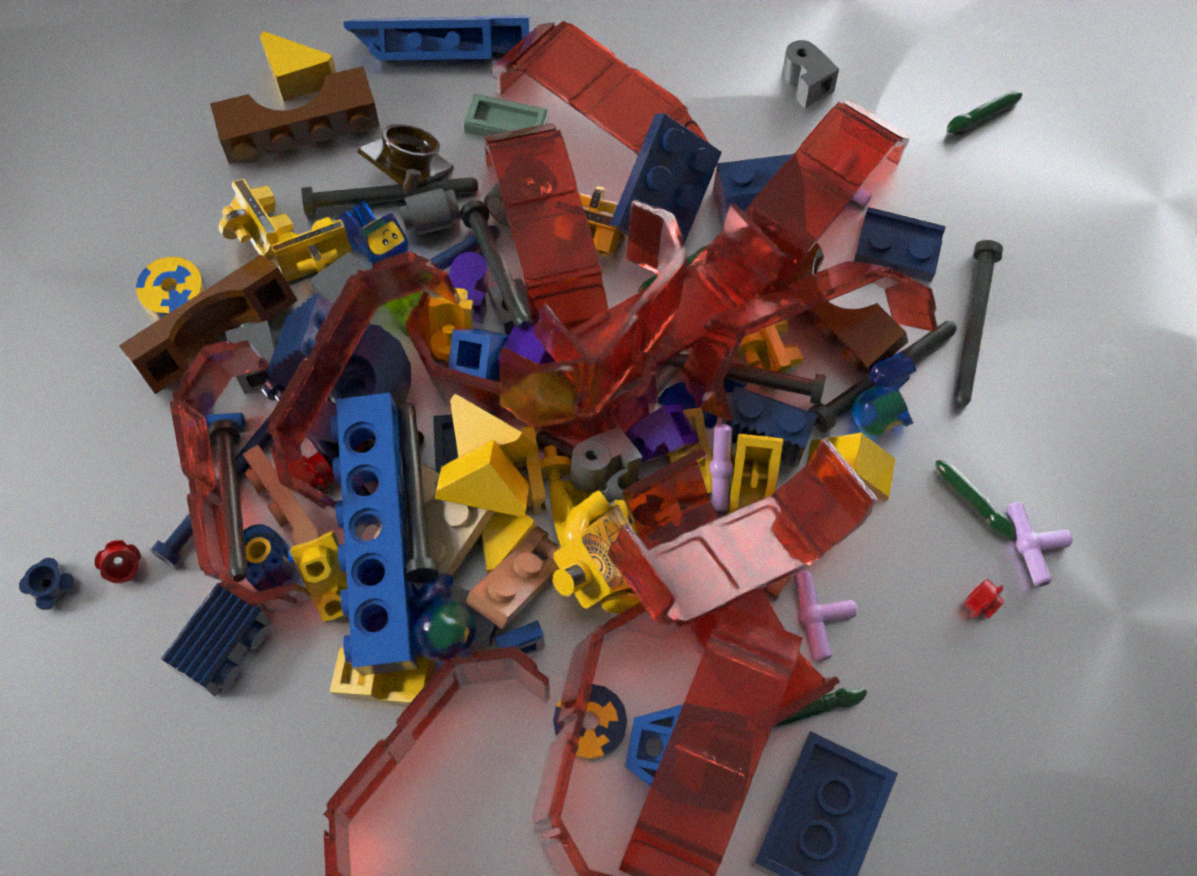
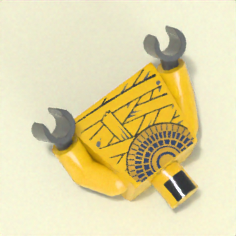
(584, 558)

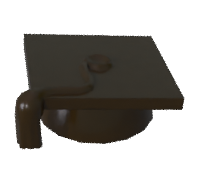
(407, 156)

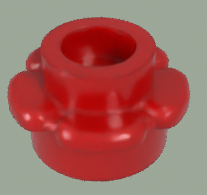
(319, 471)
(122, 571)
(984, 599)

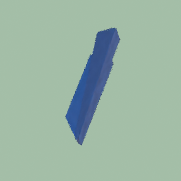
(440, 36)

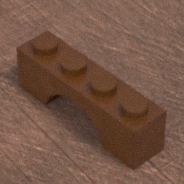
(253, 130)
(865, 332)
(171, 344)

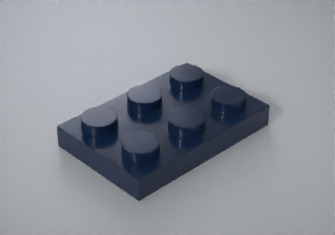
(669, 174)
(825, 812)

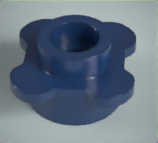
(40, 572)

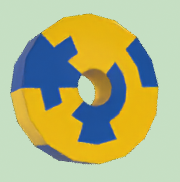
(162, 274)

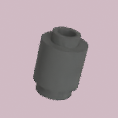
(430, 211)

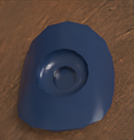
(374, 368)

